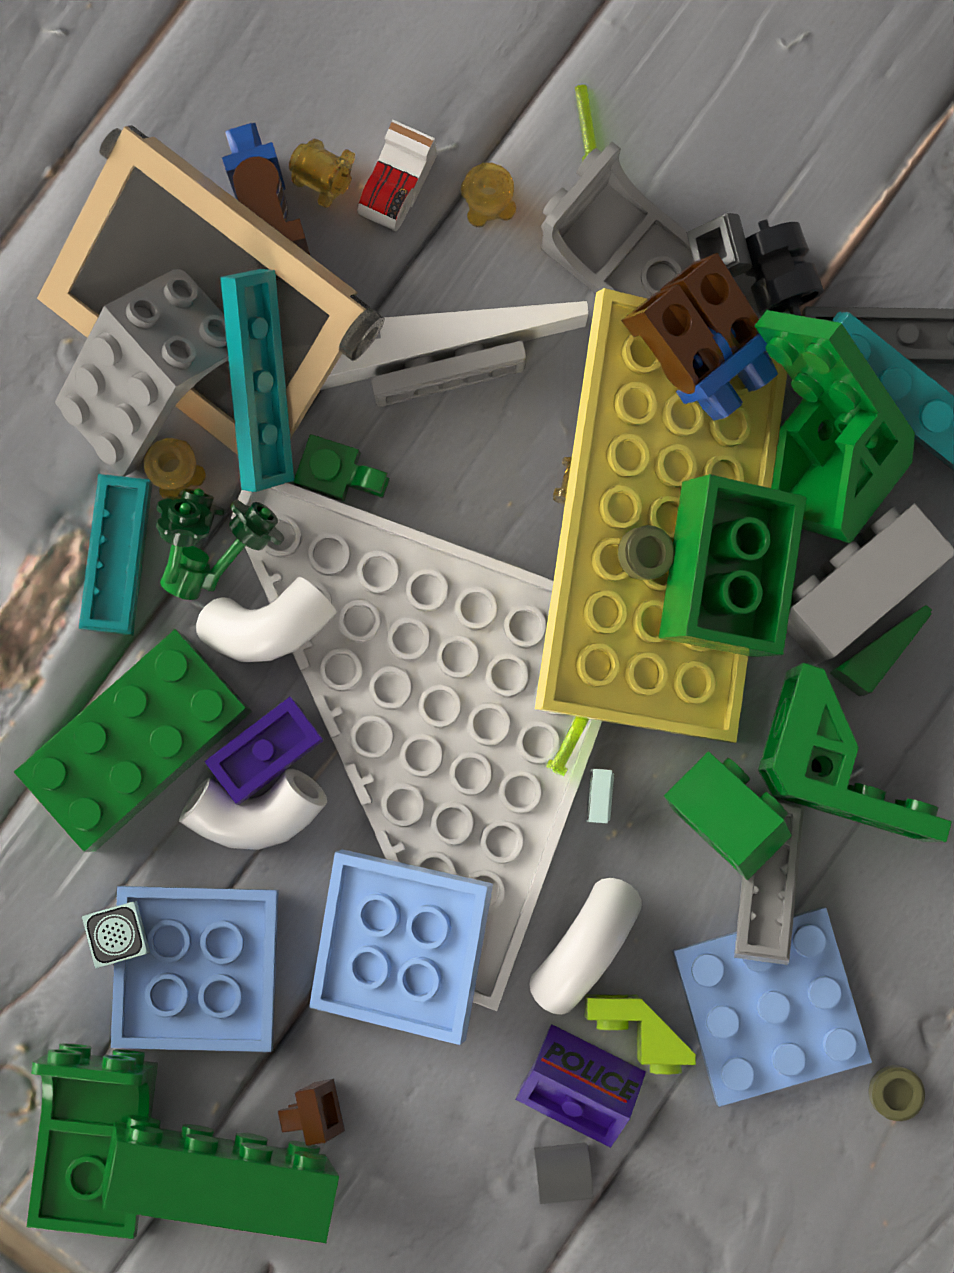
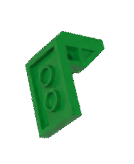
(864, 435)
(813, 726)

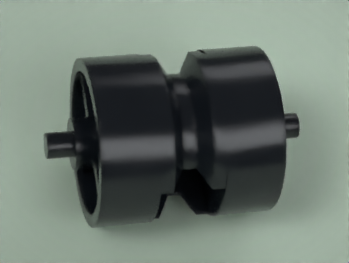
(779, 267)

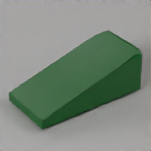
(869, 665)

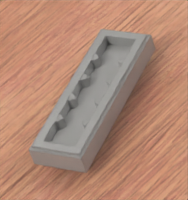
(469, 366)
(769, 900)

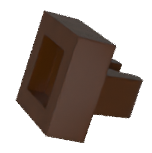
(314, 1113)

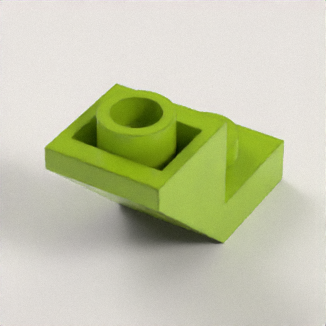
(655, 1040)

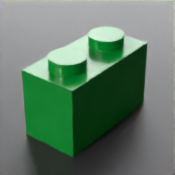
(729, 814)

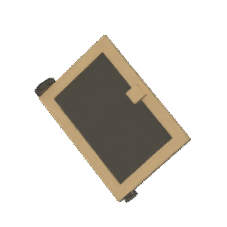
(165, 215)

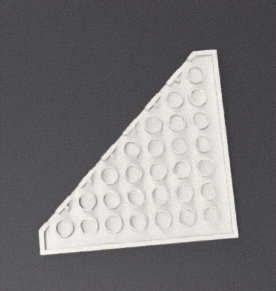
(434, 701)

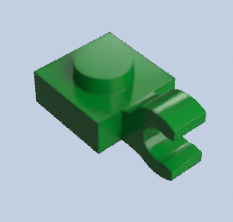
(333, 468)

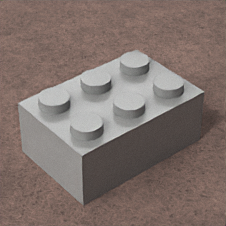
(865, 581)

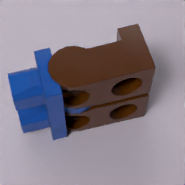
(259, 181)
(704, 336)

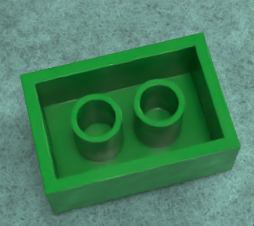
(732, 566)

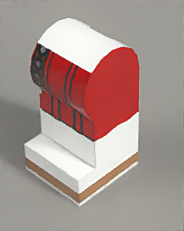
(397, 176)

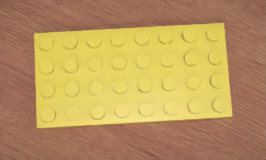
(628, 473)

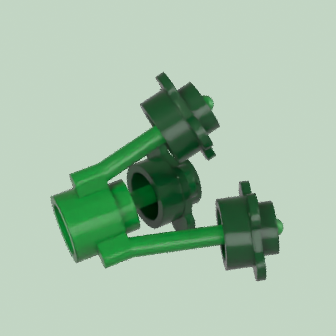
(188, 520)

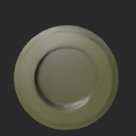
(646, 552)
(896, 1093)

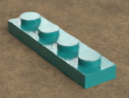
(257, 379)

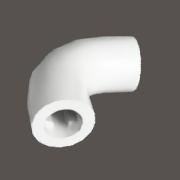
(266, 631)
(258, 820)
(586, 946)

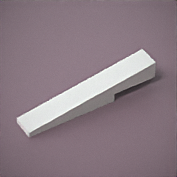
(443, 333)

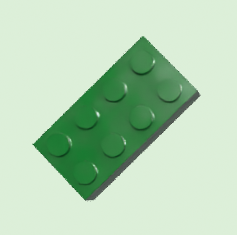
(132, 742)
(219, 1180)

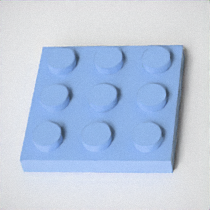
(401, 946)
(205, 971)
(772, 1021)

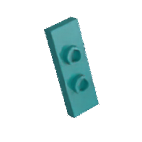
(115, 554)

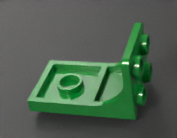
(76, 1125)

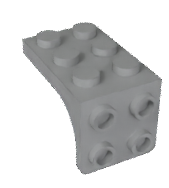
(612, 232)
(140, 365)

